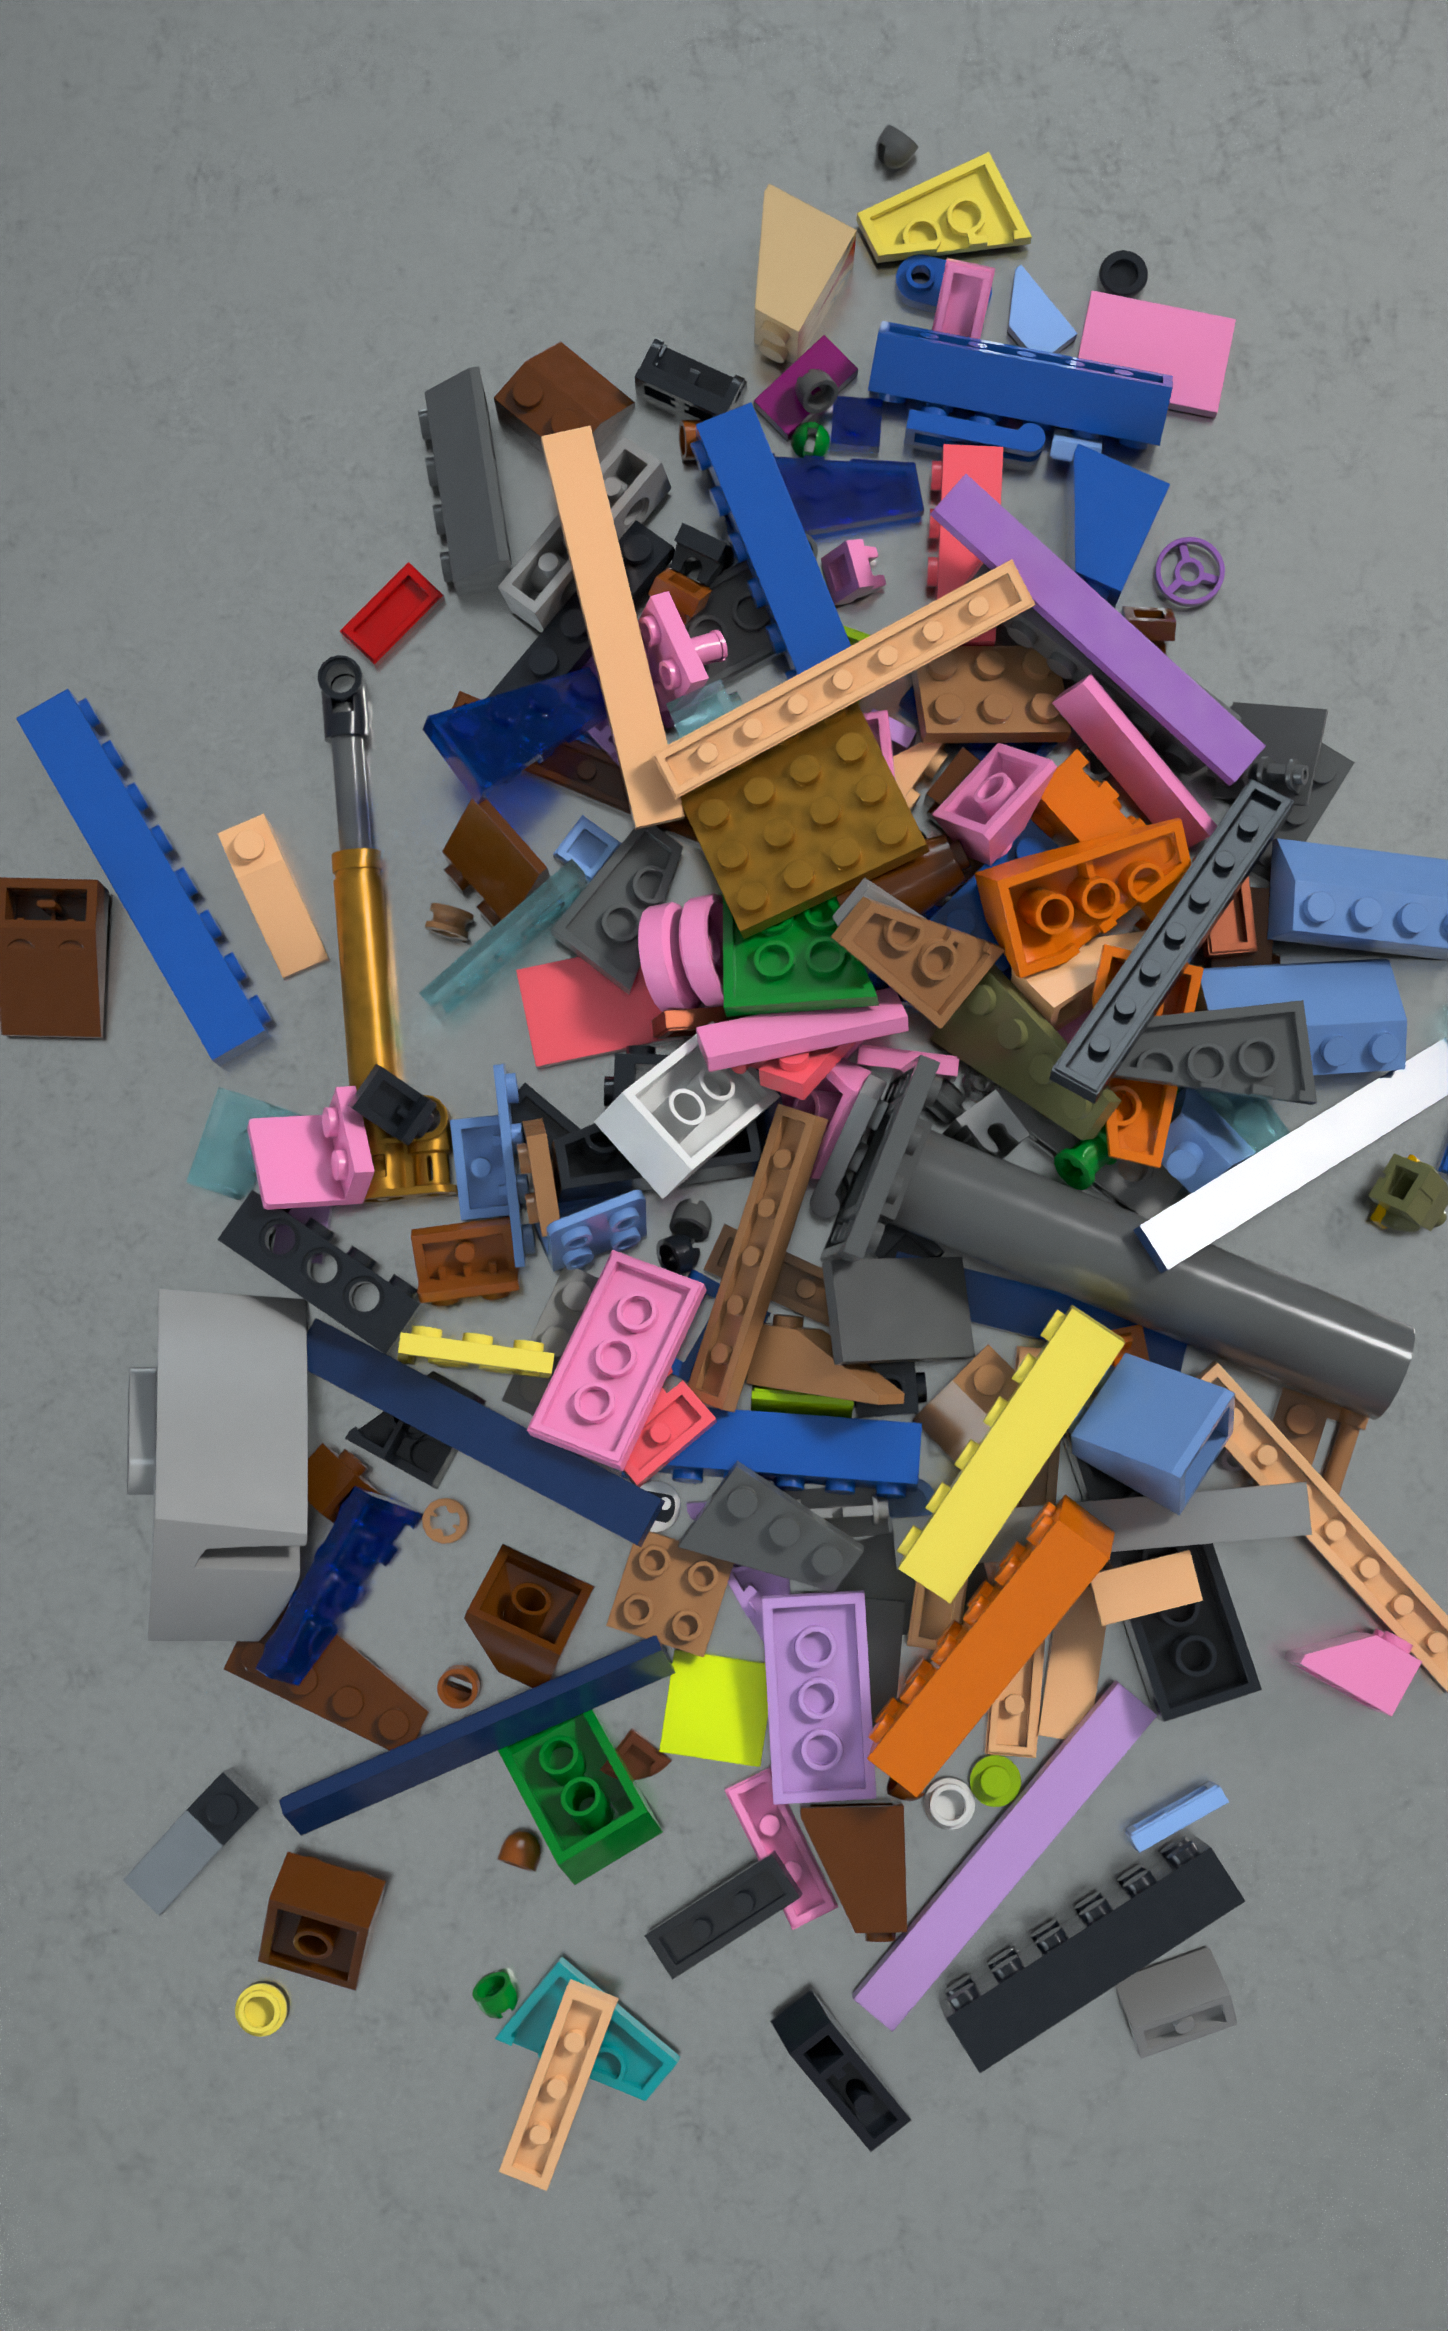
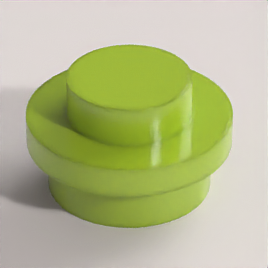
(995, 1780)

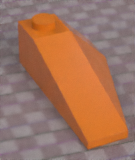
(1067, 895)
(1142, 1119)

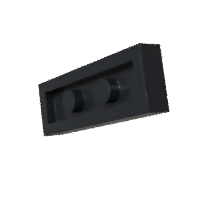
(723, 1914)

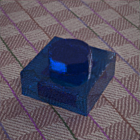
(856, 424)

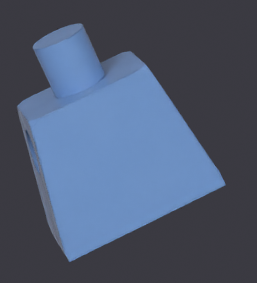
(1200, 1142)

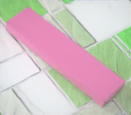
(1131, 759)
(792, 1033)

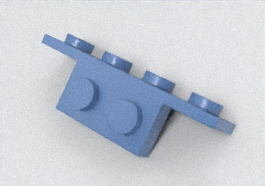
(488, 1166)

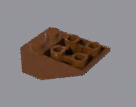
(52, 957)

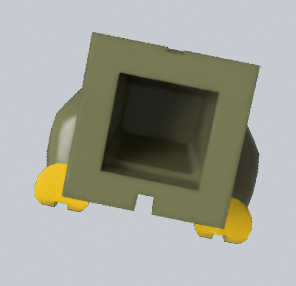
(1409, 1196)

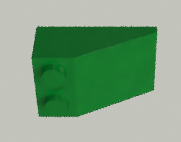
(577, 1807)

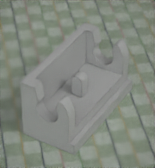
(990, 1126)

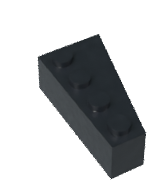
(592, 1166)

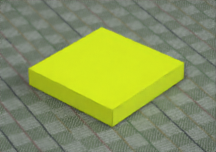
(716, 1709)

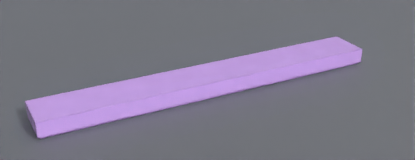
(1004, 1855)

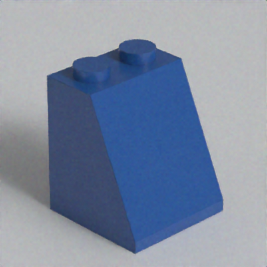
(1108, 519)

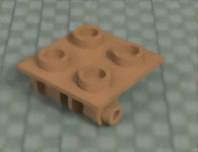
(670, 1594)

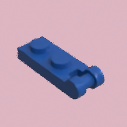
(934, 428)

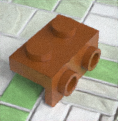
(465, 1261)

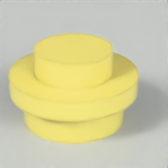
(261, 2009)

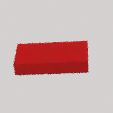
(392, 615)

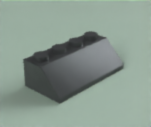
(467, 483)

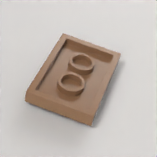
(989, 697)

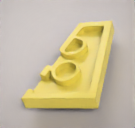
(946, 215)

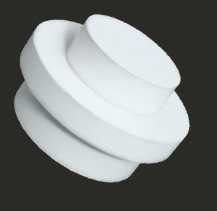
(949, 1803)

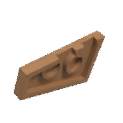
(917, 957)

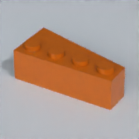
(1085, 809)

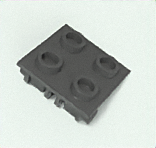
(1290, 752)

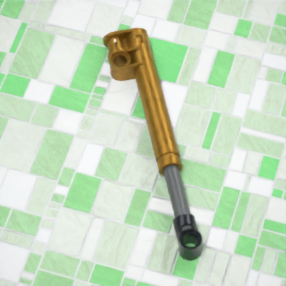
(363, 948)

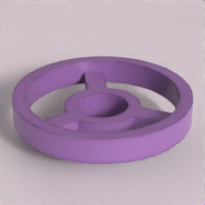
(1185, 560)

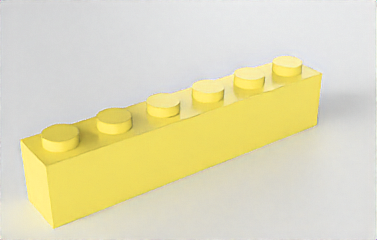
(1010, 1453)

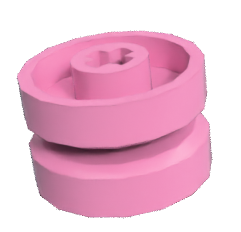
(683, 953)

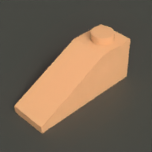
(273, 895)
(1067, 989)

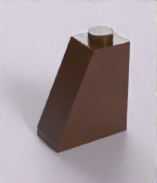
(864, 1861)

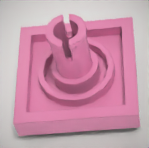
(674, 657)

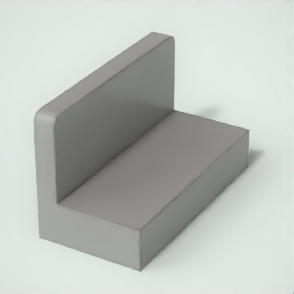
(1176, 2002)

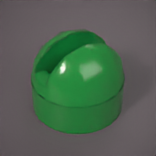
(799, 439)
(495, 1994)

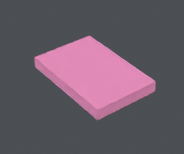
(1162, 341)

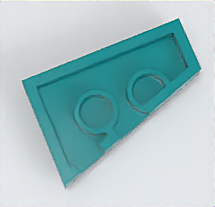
(630, 2053)

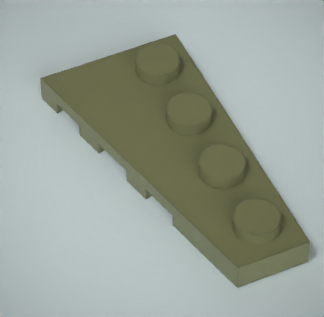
(1017, 1048)

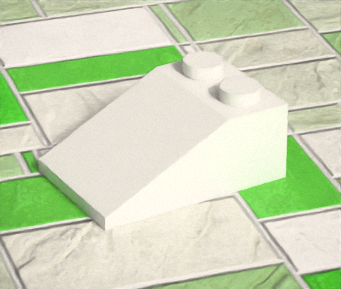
(682, 1115)

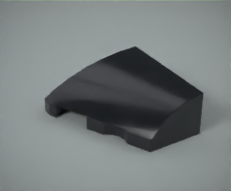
(407, 1446)

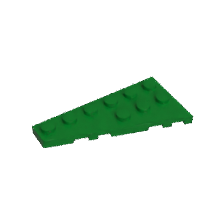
(792, 966)

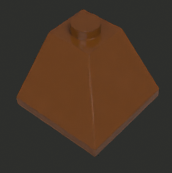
(526, 1615)

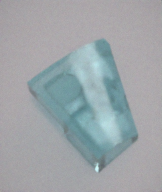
(224, 1153)

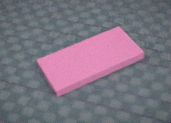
(617, 1360)

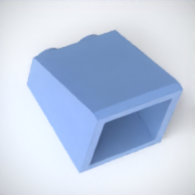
(1154, 1429)

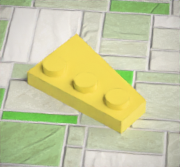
(523, 1359)

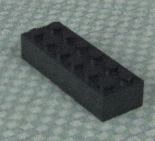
(1189, 1652)
(1090, 1951)

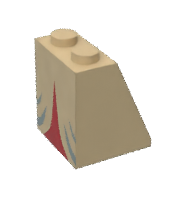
(799, 273)

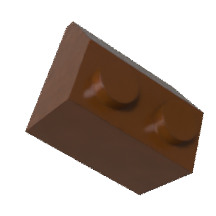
(560, 394)
(321, 1920)

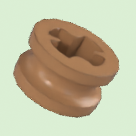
(449, 921)
(453, 1506)

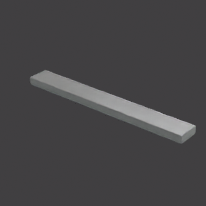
(1144, 1524)

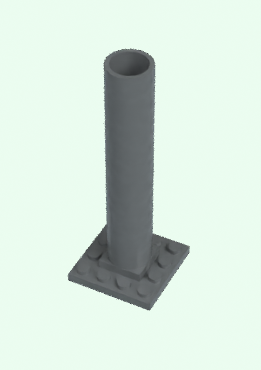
(1095, 1257)

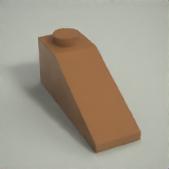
(803, 1362)

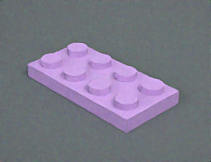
(818, 1697)

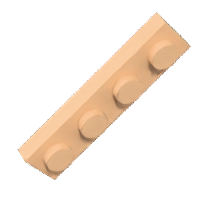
(558, 2084)

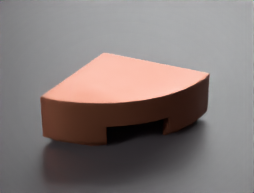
(639, 1757)

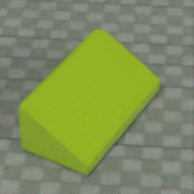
(793, 1402)

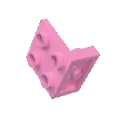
(313, 1156)

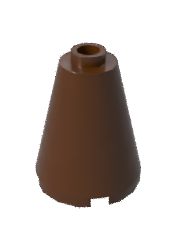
(926, 878)

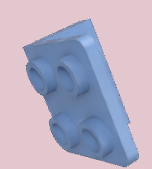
(592, 1228)

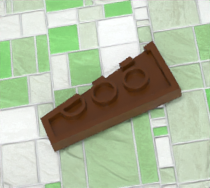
(342, 1690)

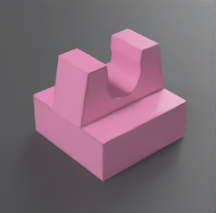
(850, 573)

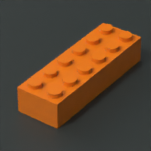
(991, 1645)

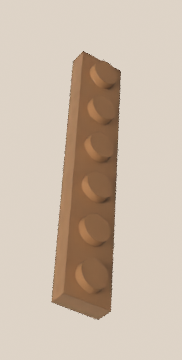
(756, 1257)

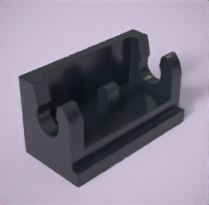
(686, 384)

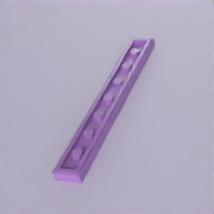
(1100, 631)

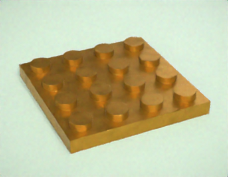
(803, 822)

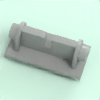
(853, 1514)

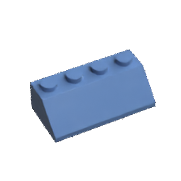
(1358, 899)
(1349, 1008)

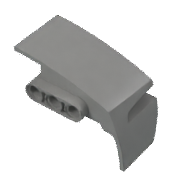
(226, 1459)

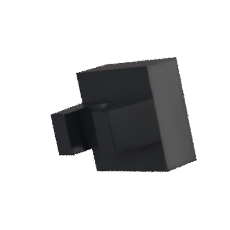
(699, 546)

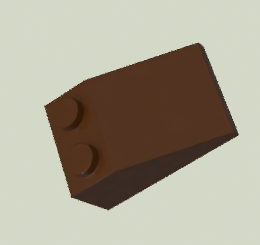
(492, 861)

